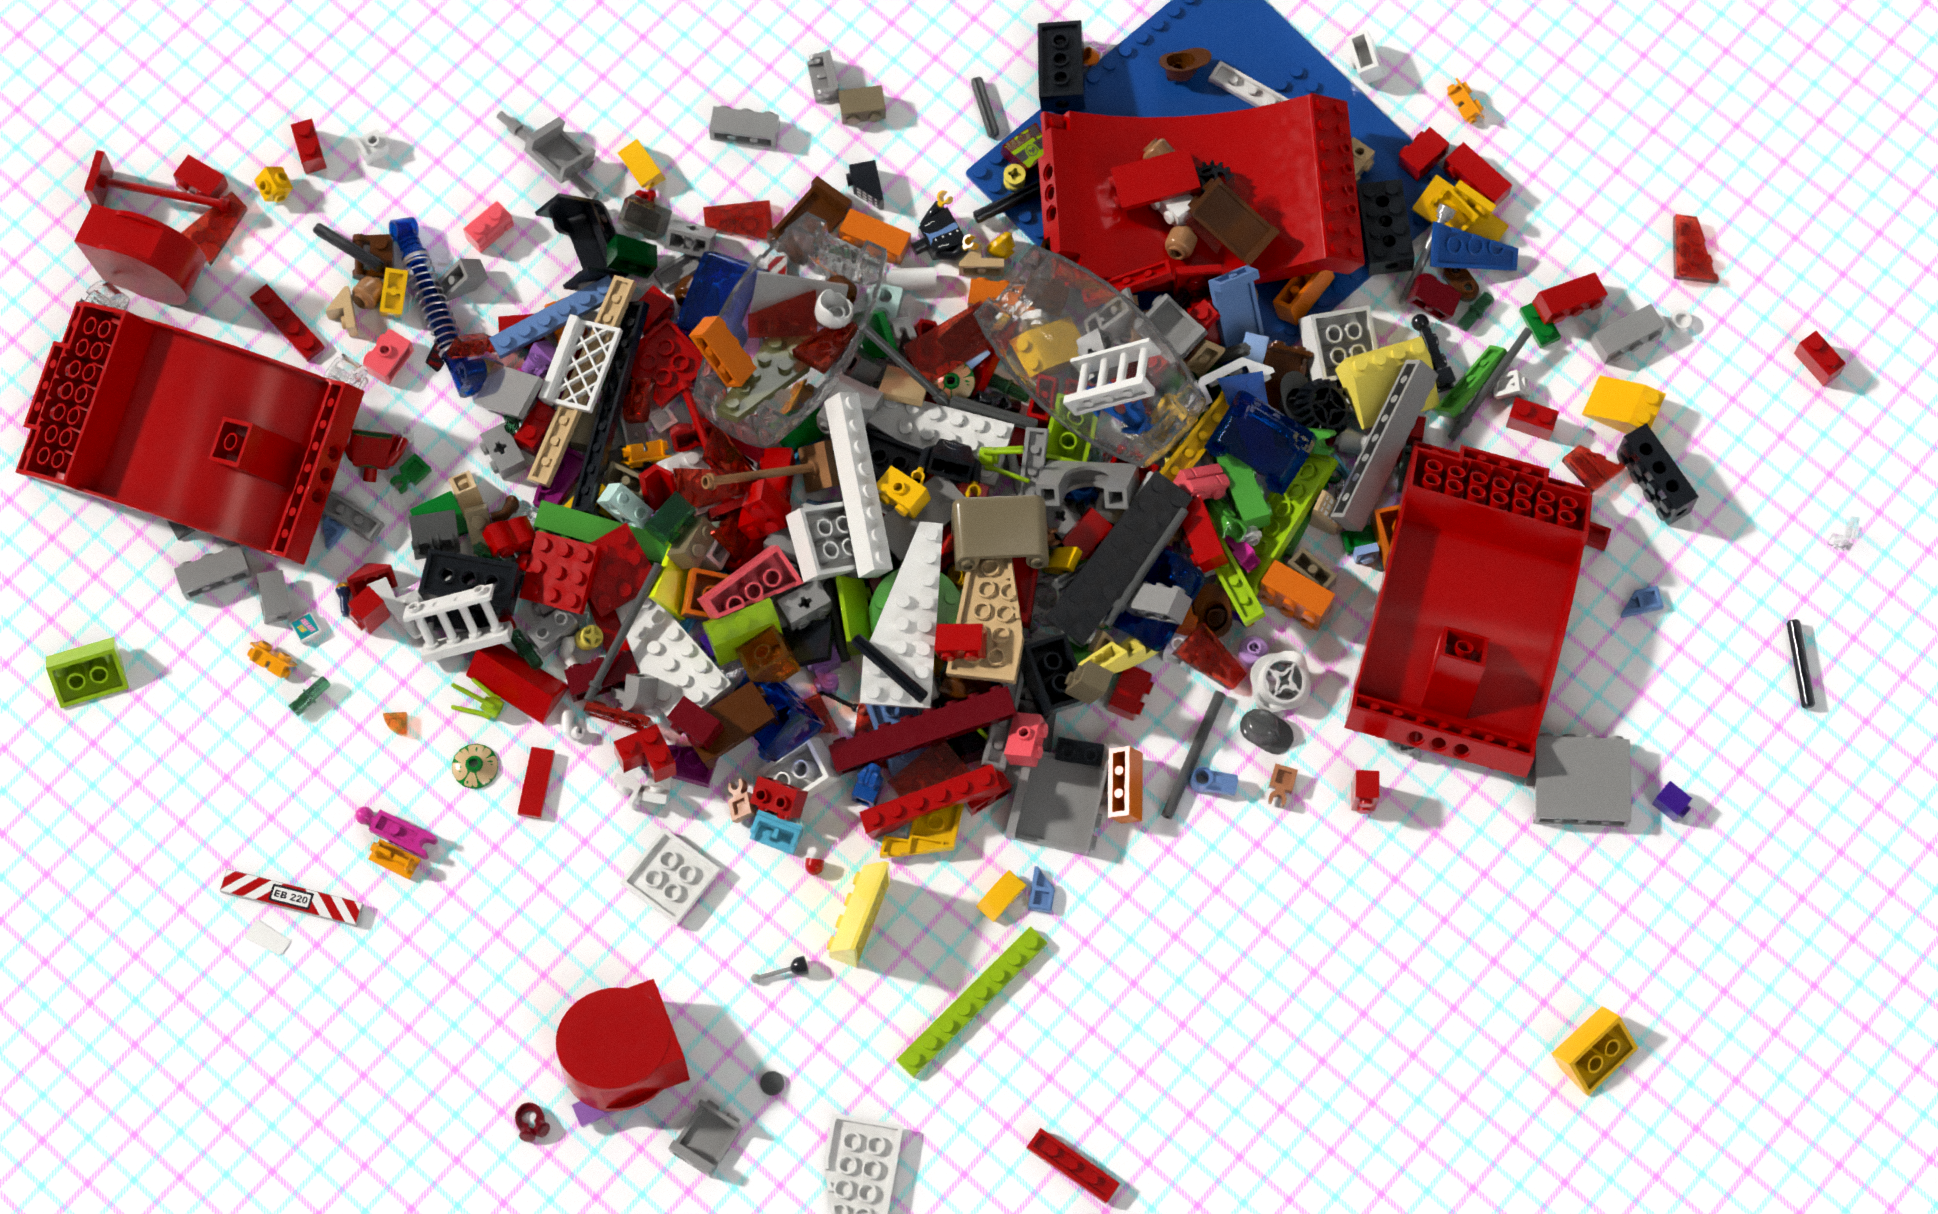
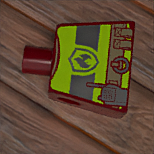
(1025, 149)

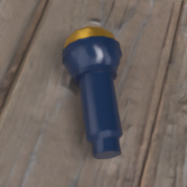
(343, 592)

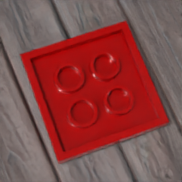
(668, 359)
(619, 570)
(560, 572)

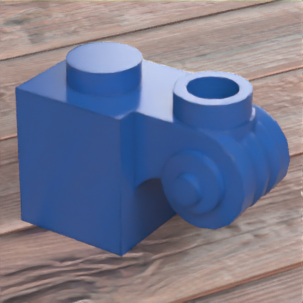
(868, 786)

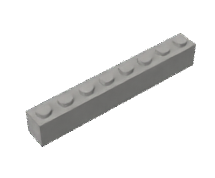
(1383, 445)

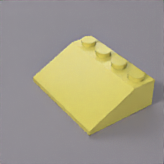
(1371, 375)
(860, 913)

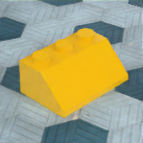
(1595, 1050)

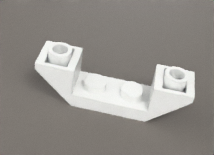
(1232, 369)

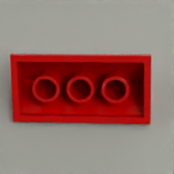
(516, 682)

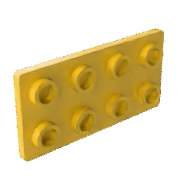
(1486, 225)

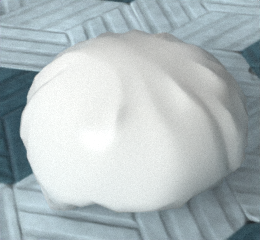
(833, 309)

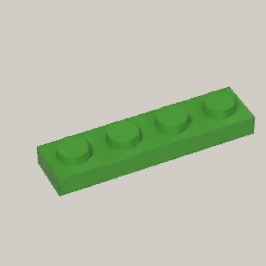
(1471, 382)

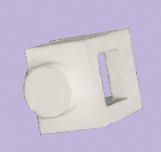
(373, 145)

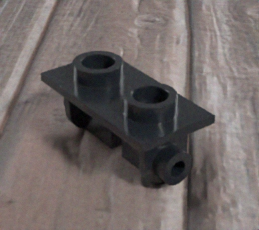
(1079, 751)

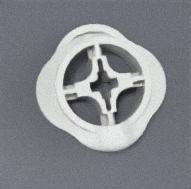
(1261, 671)

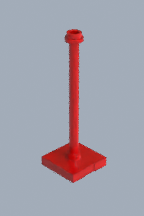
(101, 179)
(729, 505)

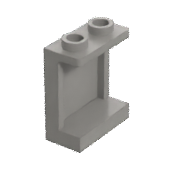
(558, 151)
(1176, 324)
(870, 400)
(706, 1137)

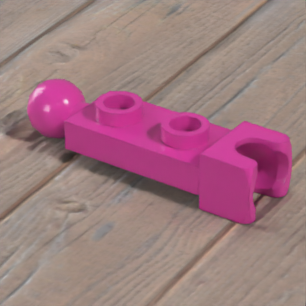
(1243, 554)
(396, 831)

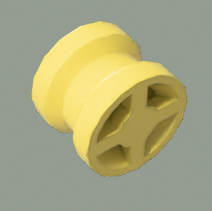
(1014, 183)
(593, 634)

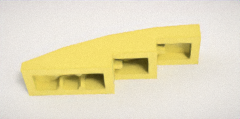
(1120, 656)

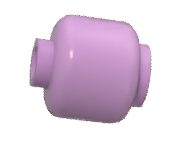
(1251, 650)

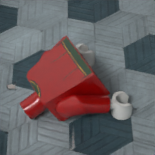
(375, 450)

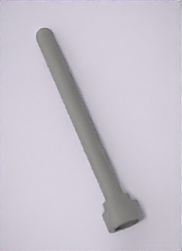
(1444, 214)

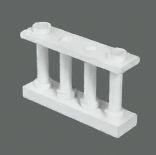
(1123, 389)
(464, 642)

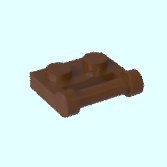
(380, 246)

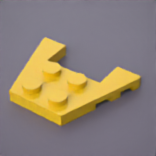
(927, 835)

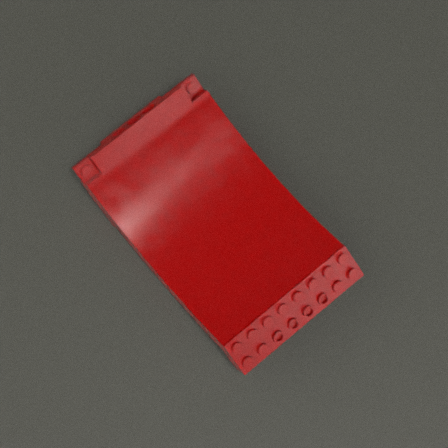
(1286, 153)
(188, 430)
(1471, 607)

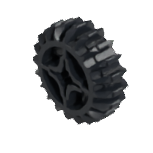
(1328, 403)

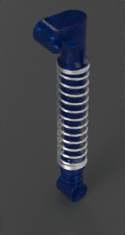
(465, 373)

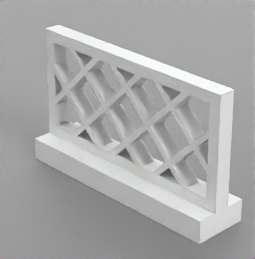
(563, 363)

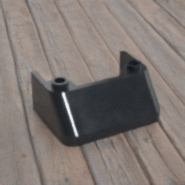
(590, 232)

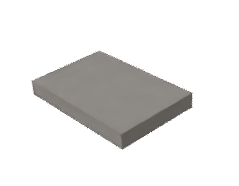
(508, 391)

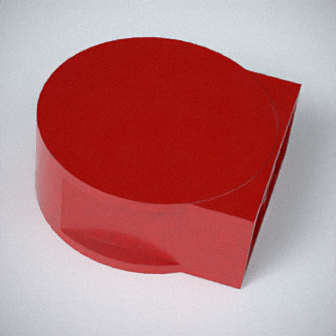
(140, 254)
(619, 1048)

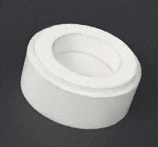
(1680, 321)

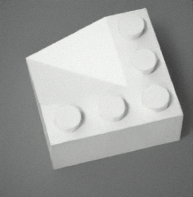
(1335, 337)
(821, 541)

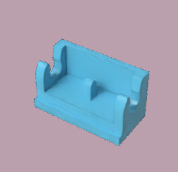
(776, 832)

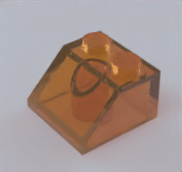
(768, 657)

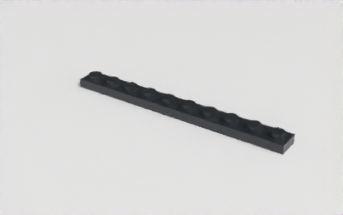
(610, 408)

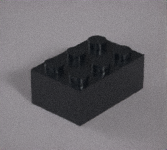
(1046, 670)

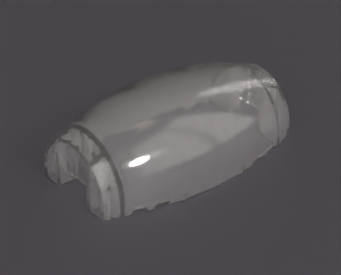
(803, 252)
(1035, 337)

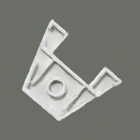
(397, 605)

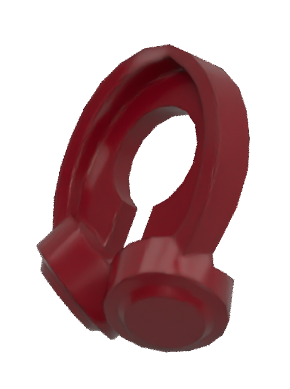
(541, 1127)

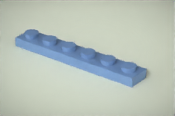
(550, 318)

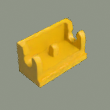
(641, 165)
(1464, 215)
(393, 292)

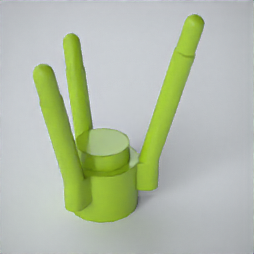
(990, 455)
(491, 705)

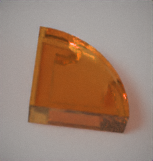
(397, 722)

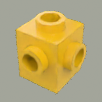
(273, 184)

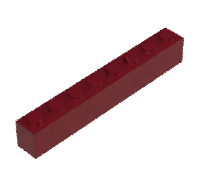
(922, 730)

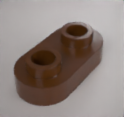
(1460, 280)

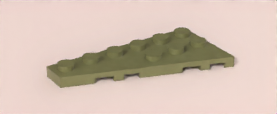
(774, 371)

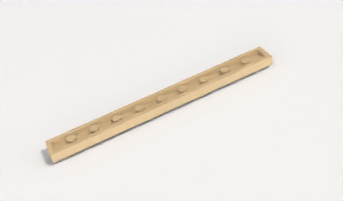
(566, 419)

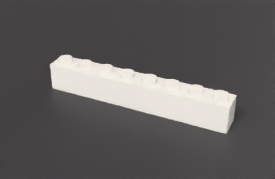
(858, 485)

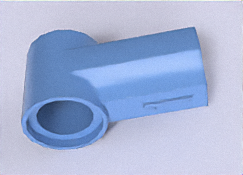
(1216, 781)

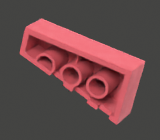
(753, 582)

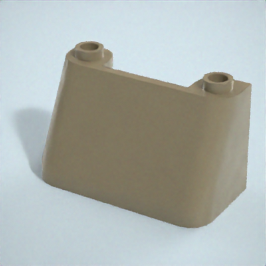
(999, 529)

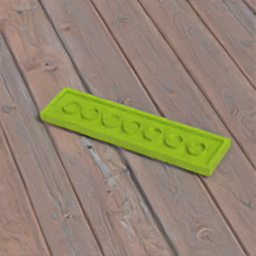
(1288, 515)

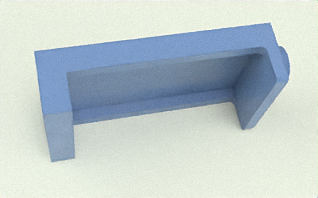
(1237, 303)

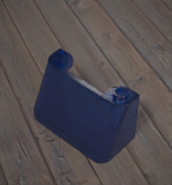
(709, 289)
(1262, 440)
(1171, 571)
(795, 717)

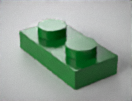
(1543, 334)

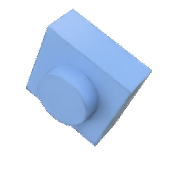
(1366, 553)

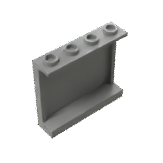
(1582, 780)
(1058, 805)

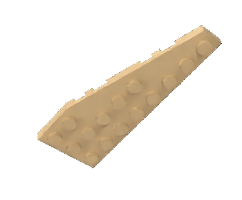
(992, 600)

